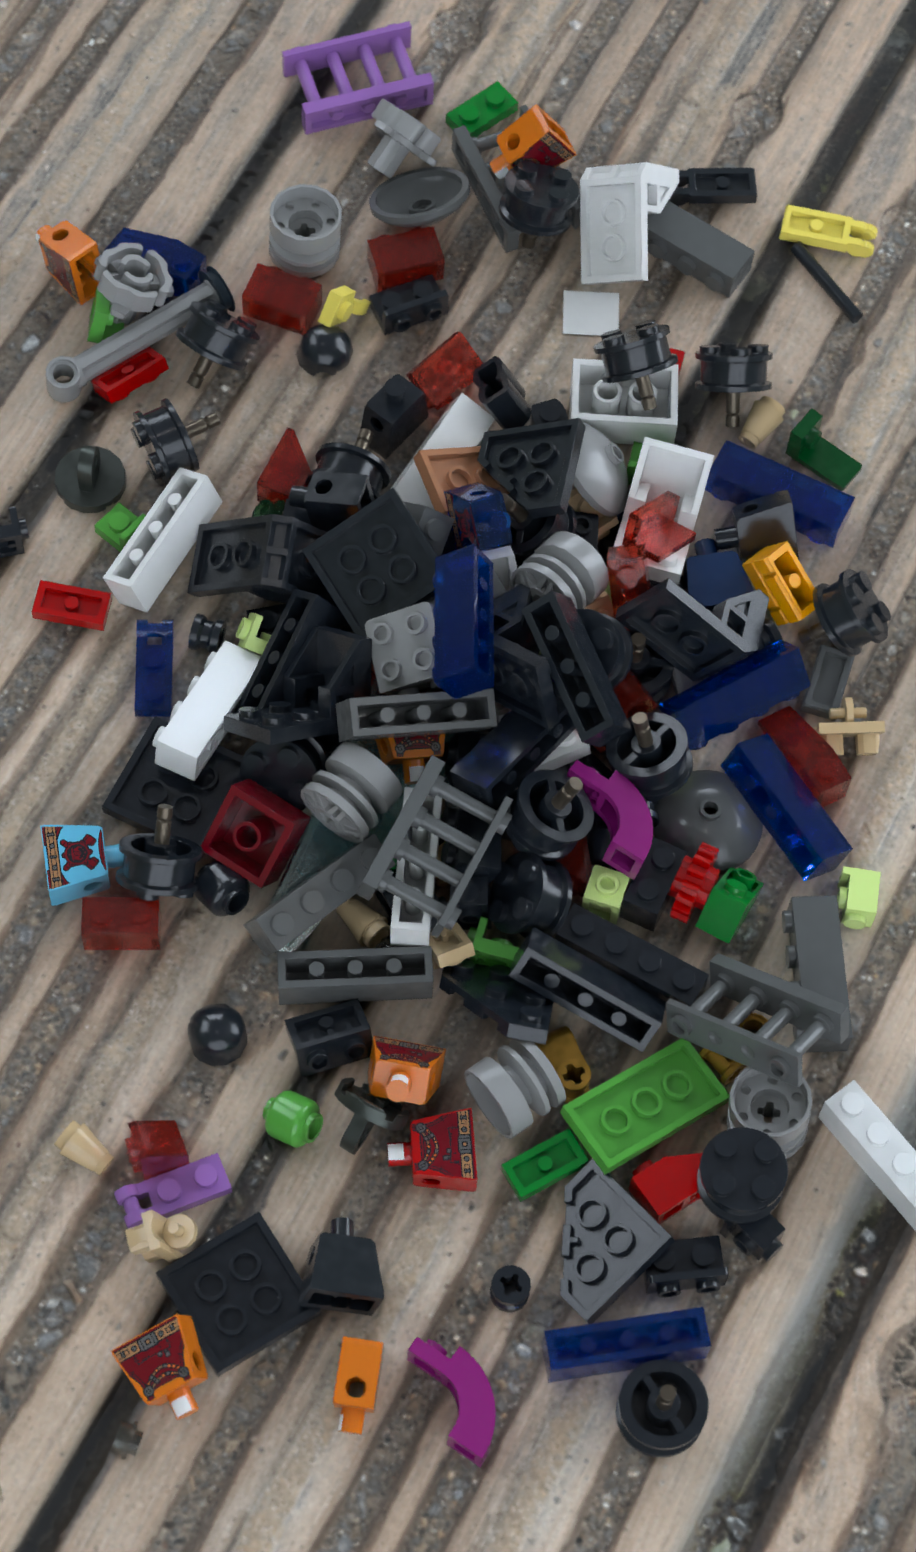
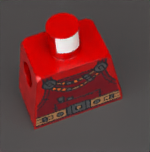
(439, 1151)

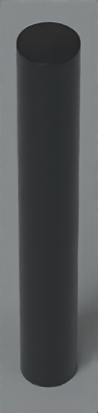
(826, 282)

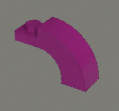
(623, 812)
(471, 1392)

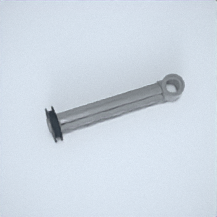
(133, 338)

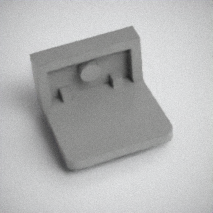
(403, 649)

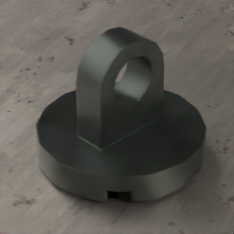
(90, 479)
(368, 1111)

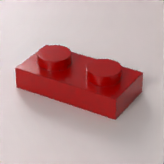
(129, 375)
(71, 605)

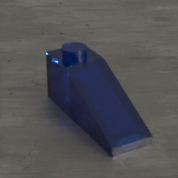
(182, 260)

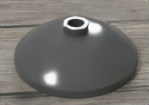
(420, 197)
(686, 825)

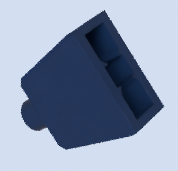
(714, 575)

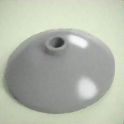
(601, 473)

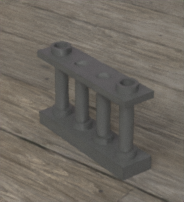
(482, 181)
(399, 847)
(767, 994)

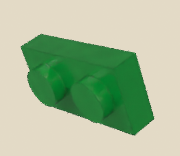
(483, 110)
(544, 1165)

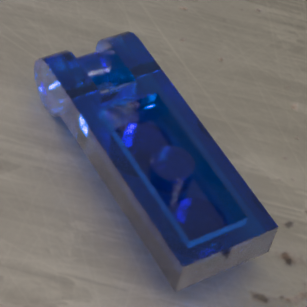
(154, 669)

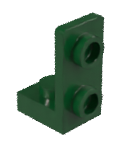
(819, 455)

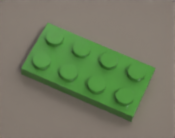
(644, 1105)

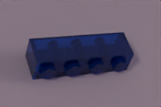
(745, 476)
(463, 622)
(739, 693)
(786, 807)
(625, 1344)

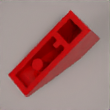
(666, 1185)

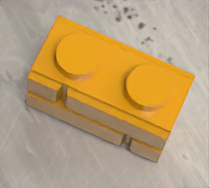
(784, 580)

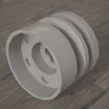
(305, 230)
(565, 566)
(351, 792)
(515, 1086)
(761, 1096)

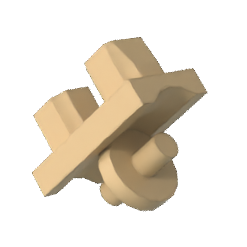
(865, 732)
(161, 1237)

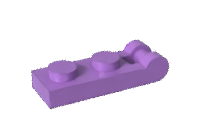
(175, 1190)

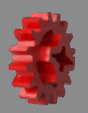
(694, 882)

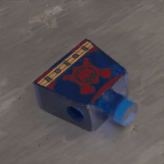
(478, 516)

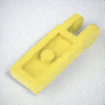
(828, 231)

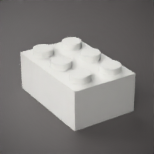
(618, 407)

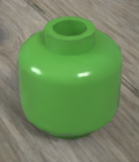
(292, 1118)

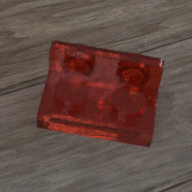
(445, 370)

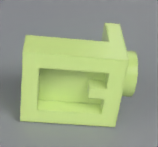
(247, 634)
(605, 893)

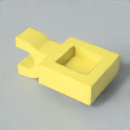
(341, 305)

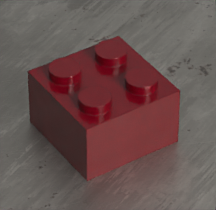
(255, 833)

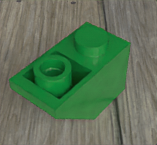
(729, 904)

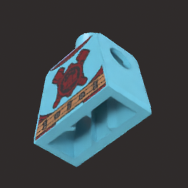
(77, 861)

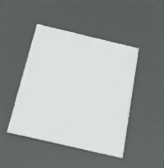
(590, 312)

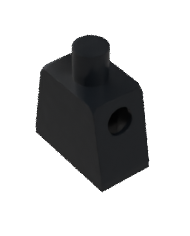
(394, 414)
(332, 497)
(759, 525)
(342, 1272)

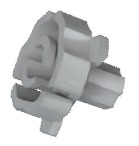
(400, 137)
(126, 282)

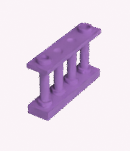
(356, 105)

